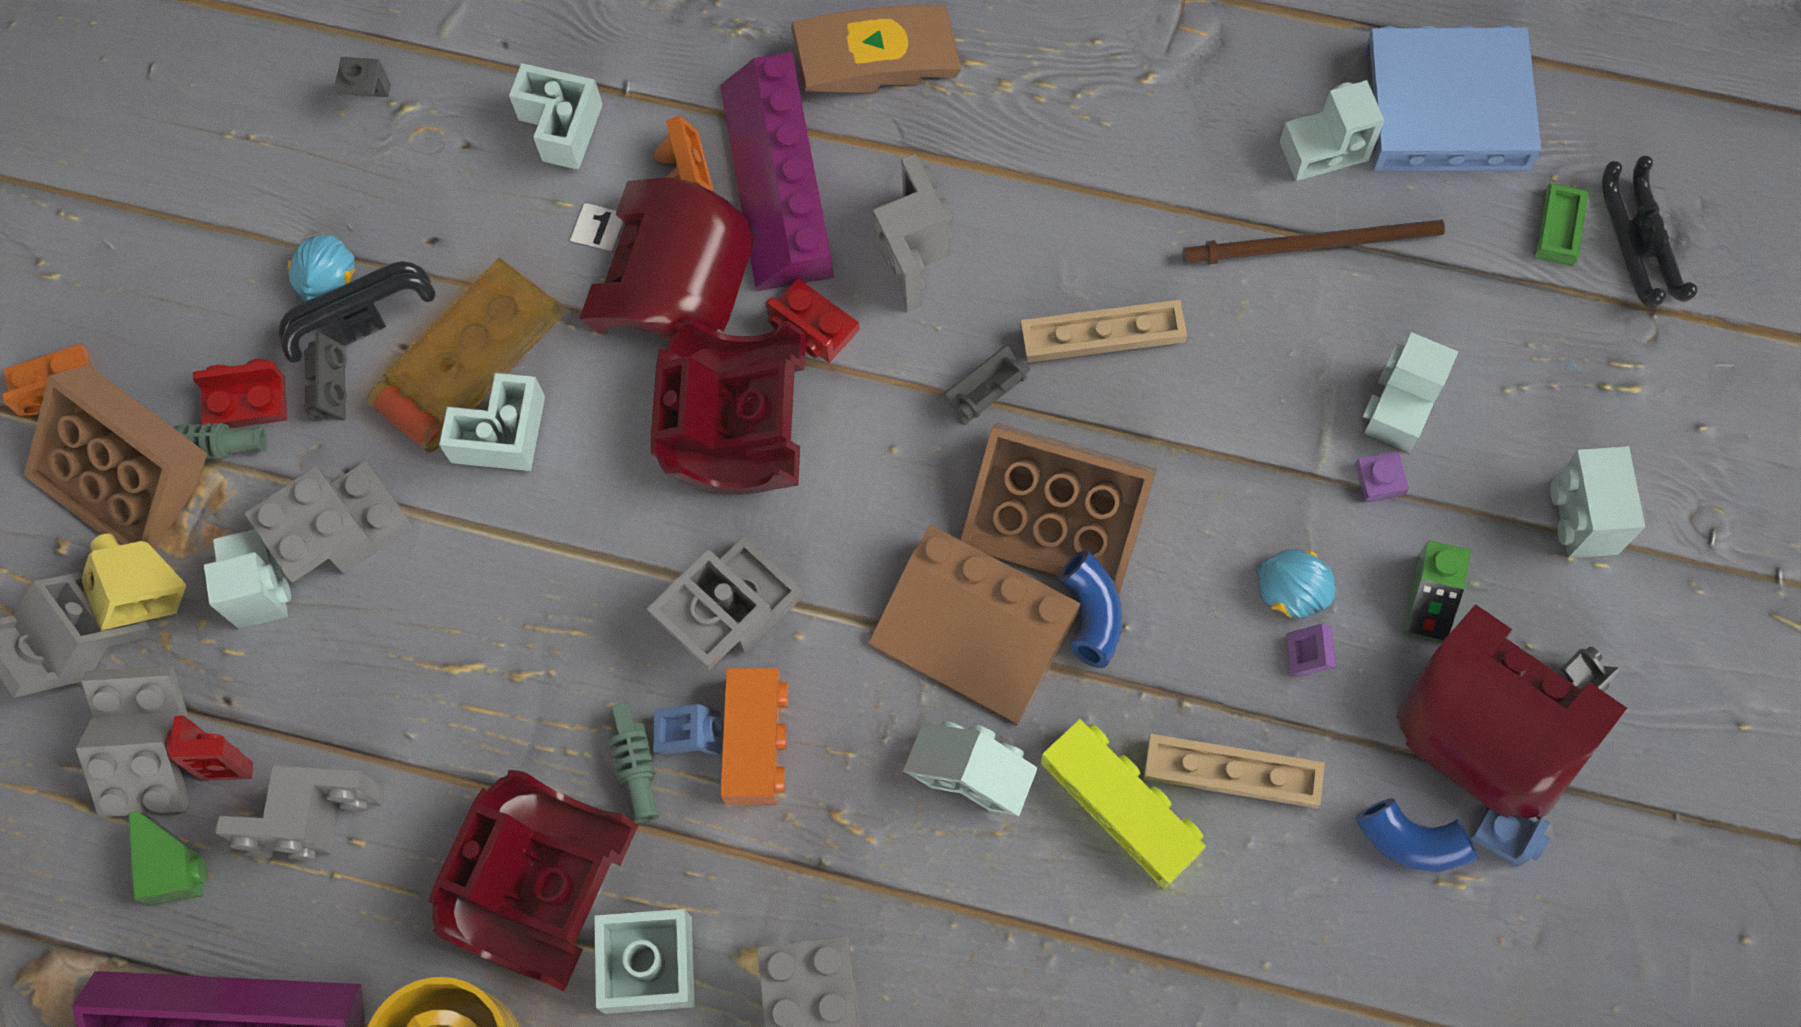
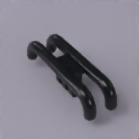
(1643, 235)
(352, 305)

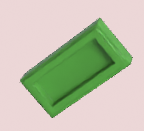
(1561, 224)

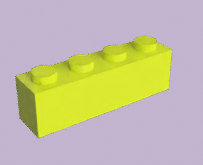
(1123, 803)

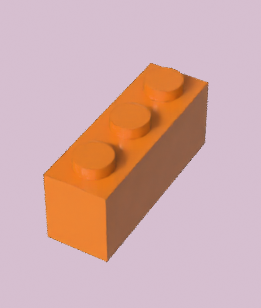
(753, 736)

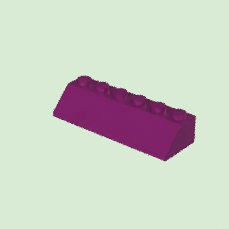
(776, 173)
(206, 1001)

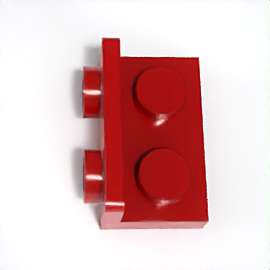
(825, 324)
(242, 394)
(205, 754)

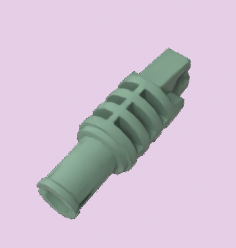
(221, 441)
(632, 763)

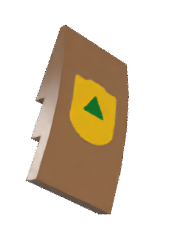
(875, 48)

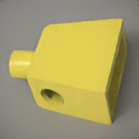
(129, 583)

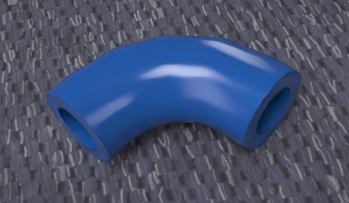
(1099, 609)
(1416, 845)

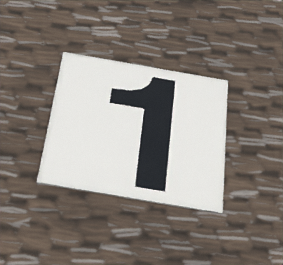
(597, 227)

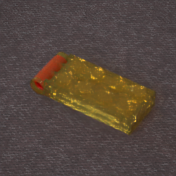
(477, 337)

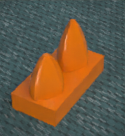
(685, 149)

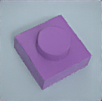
(1381, 476)
(1311, 650)

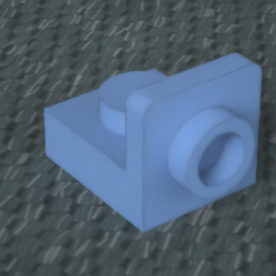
(687, 730)
(1513, 837)

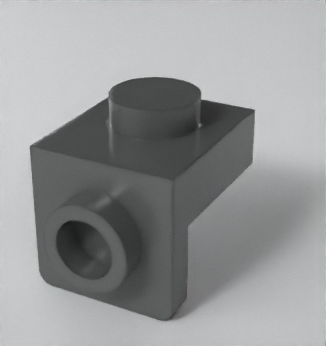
(361, 77)

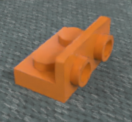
(28, 380)

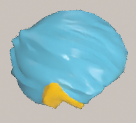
(320, 266)
(1296, 583)

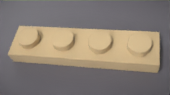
(1103, 331)
(1234, 771)

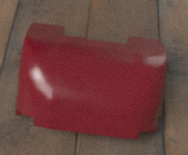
(673, 260)
(727, 408)
(1503, 719)
(526, 876)

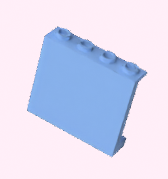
(1454, 98)

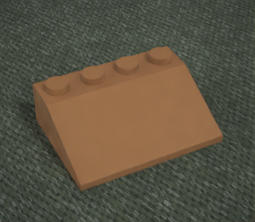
(111, 458)
(1051, 499)
(974, 624)

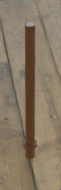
(1213, 252)

